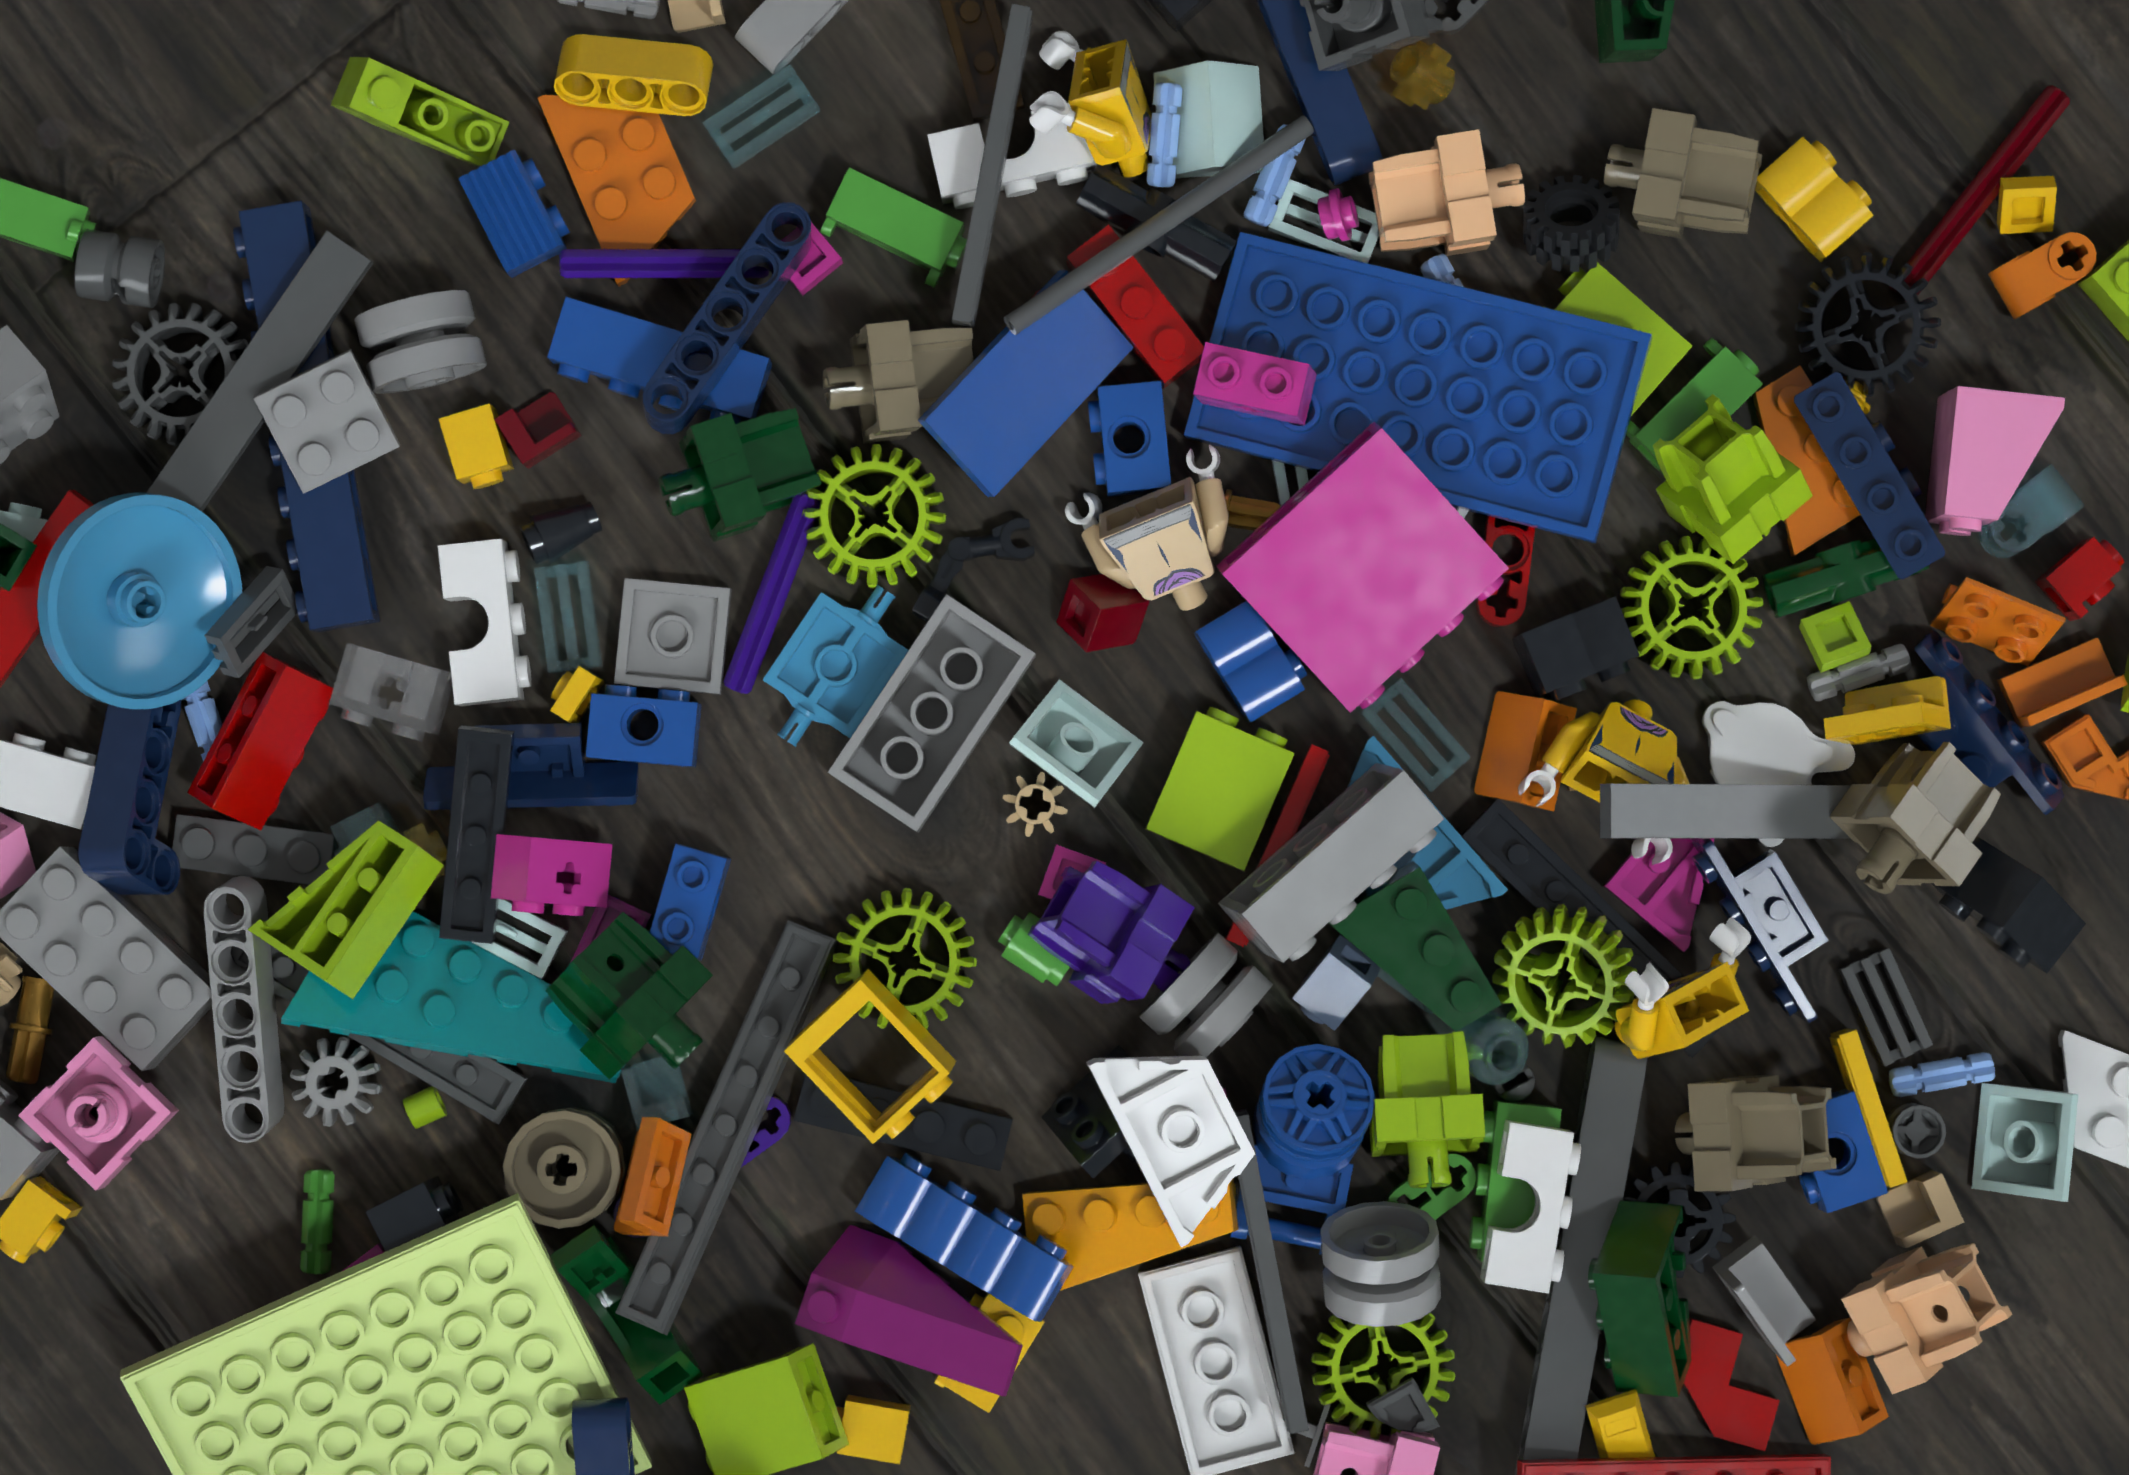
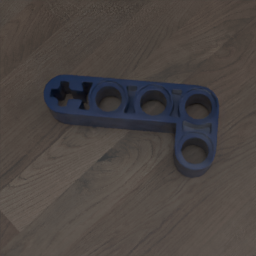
(127, 801)

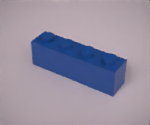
(631, 350)

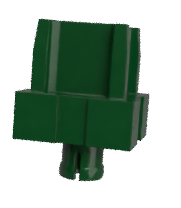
(740, 471)
(628, 994)

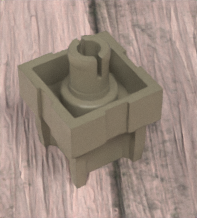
(1687, 177)
(897, 375)
(1917, 819)
(1754, 1132)

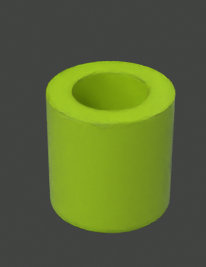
(424, 1107)

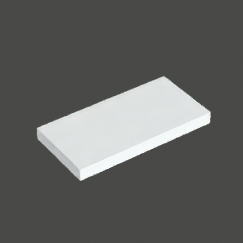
(1216, 1362)

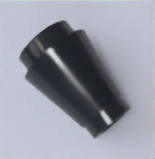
(559, 531)

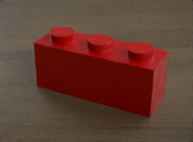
(1141, 313)
(261, 741)

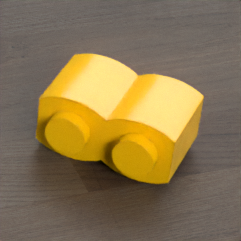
(1814, 198)

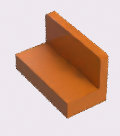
(2059, 683)
(1514, 744)
(652, 1179)
(1832, 1385)

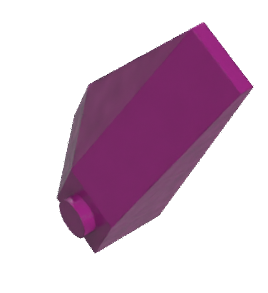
(891, 1304)

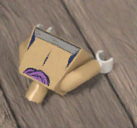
(1162, 538)

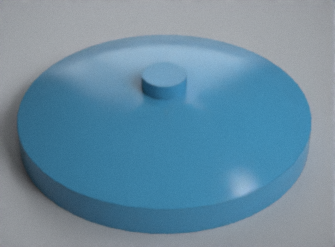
(134, 597)

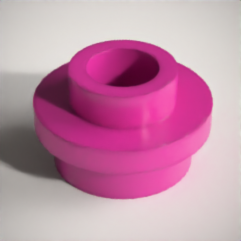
(1338, 215)

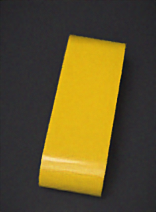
(633, 75)

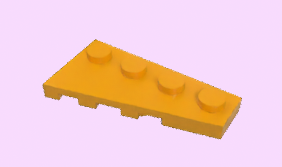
(1114, 1226)

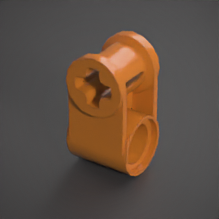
(2037, 276)

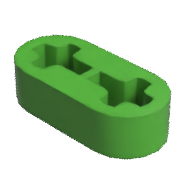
(1446, 1197)

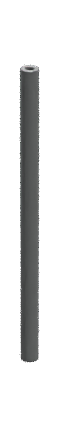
(1158, 225)

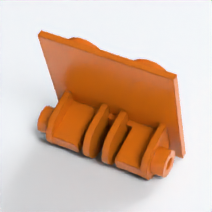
(1996, 621)

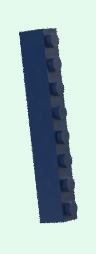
(328, 520)

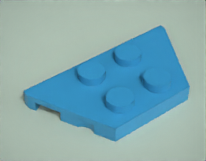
(1447, 860)

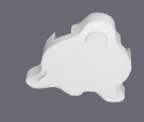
(1767, 747)

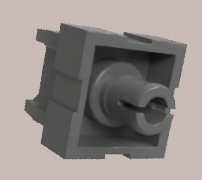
(1357, 29)

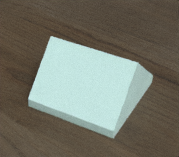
(1217, 115)
(1076, 743)
(2025, 1141)

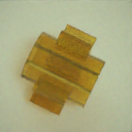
(1422, 74)

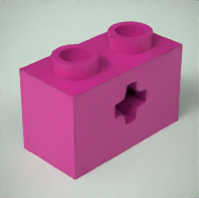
(1255, 383)
(551, 872)

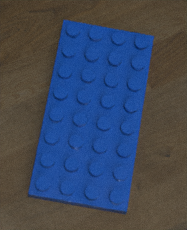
(1482, 392)

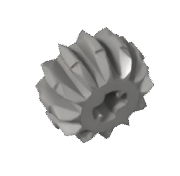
(328, 1064)

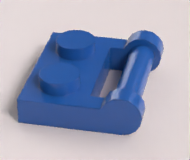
(1319, 1195)

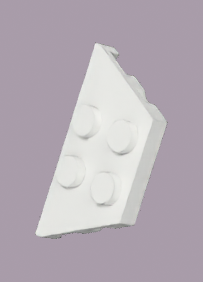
(2102, 1087)
(1177, 1131)

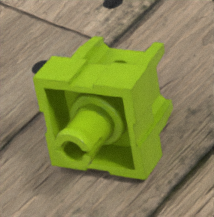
(1727, 482)
(1425, 1105)

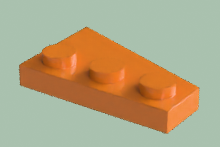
(1793, 439)

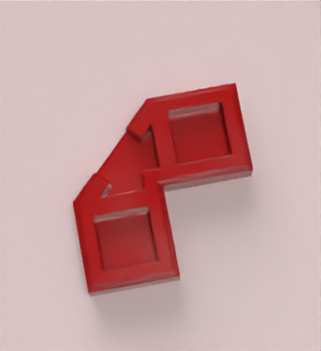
(1726, 1409)

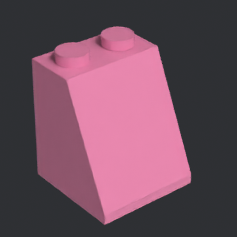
(1982, 453)

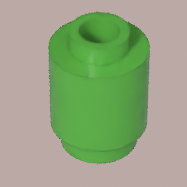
(1028, 954)

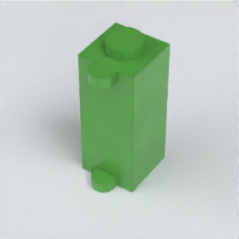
(42, 220)
(896, 224)
(1726, 376)

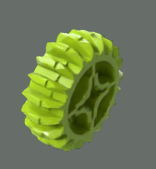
(838, 488)
(1708, 625)
(920, 917)
(1544, 969)
(1357, 1370)

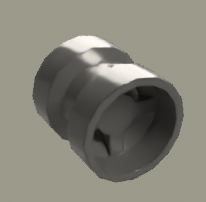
(1925, 1131)

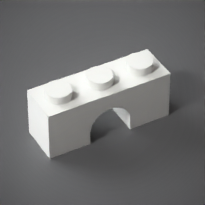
(1053, 155)
(494, 667)
(1528, 1253)

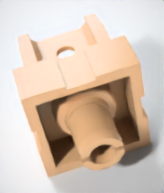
(1442, 196)
(1917, 1315)

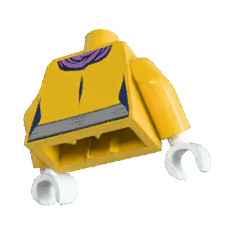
(1104, 102)
(1612, 748)
(1688, 1008)

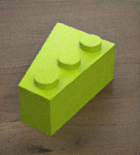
(353, 909)

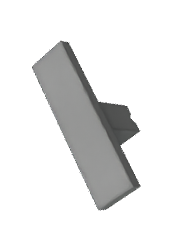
(1314, 1433)

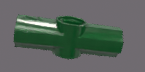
(1831, 577)

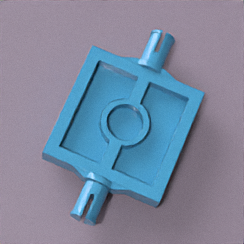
(835, 665)

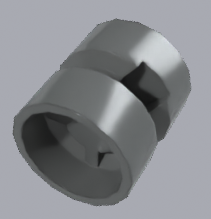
(118, 268)

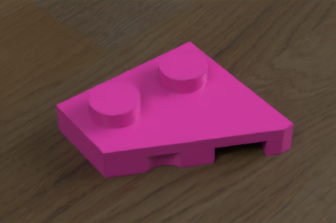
(1662, 892)

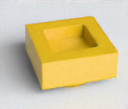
(2026, 204)
(574, 694)

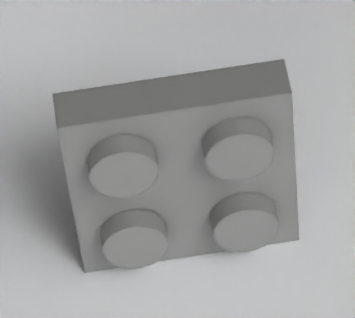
(327, 421)
(672, 636)

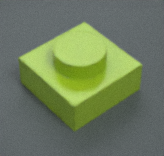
(1835, 636)

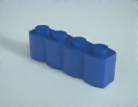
(965, 1238)

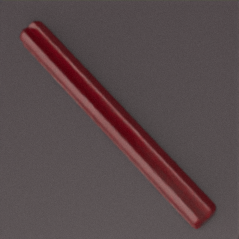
(1986, 185)

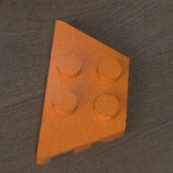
(621, 172)

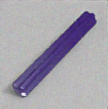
(650, 263)
(771, 596)

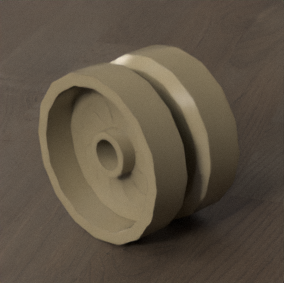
(534, 1173)

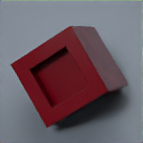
(538, 429)
(1101, 613)

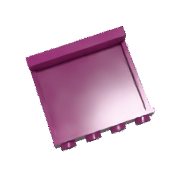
(1363, 568)

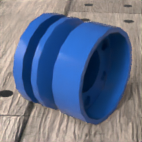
(1317, 1139)

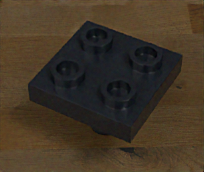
(1087, 1124)

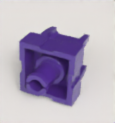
(1114, 933)

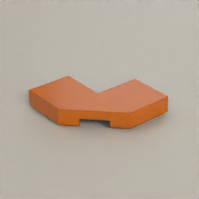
(2088, 760)

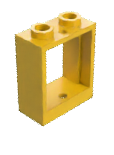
(836, 1086)

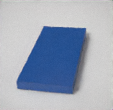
(1024, 389)

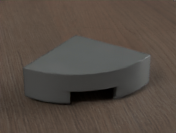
(1404, 1408)

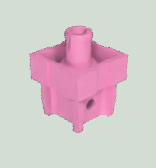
(126, 1112)
(1389, 1455)

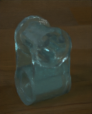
(2034, 510)

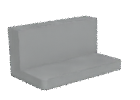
(1765, 1296)

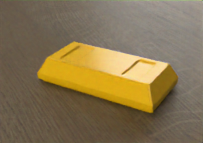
(1620, 1427)

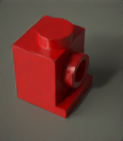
(2081, 576)

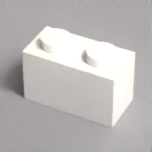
(45, 782)

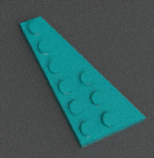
(451, 1002)

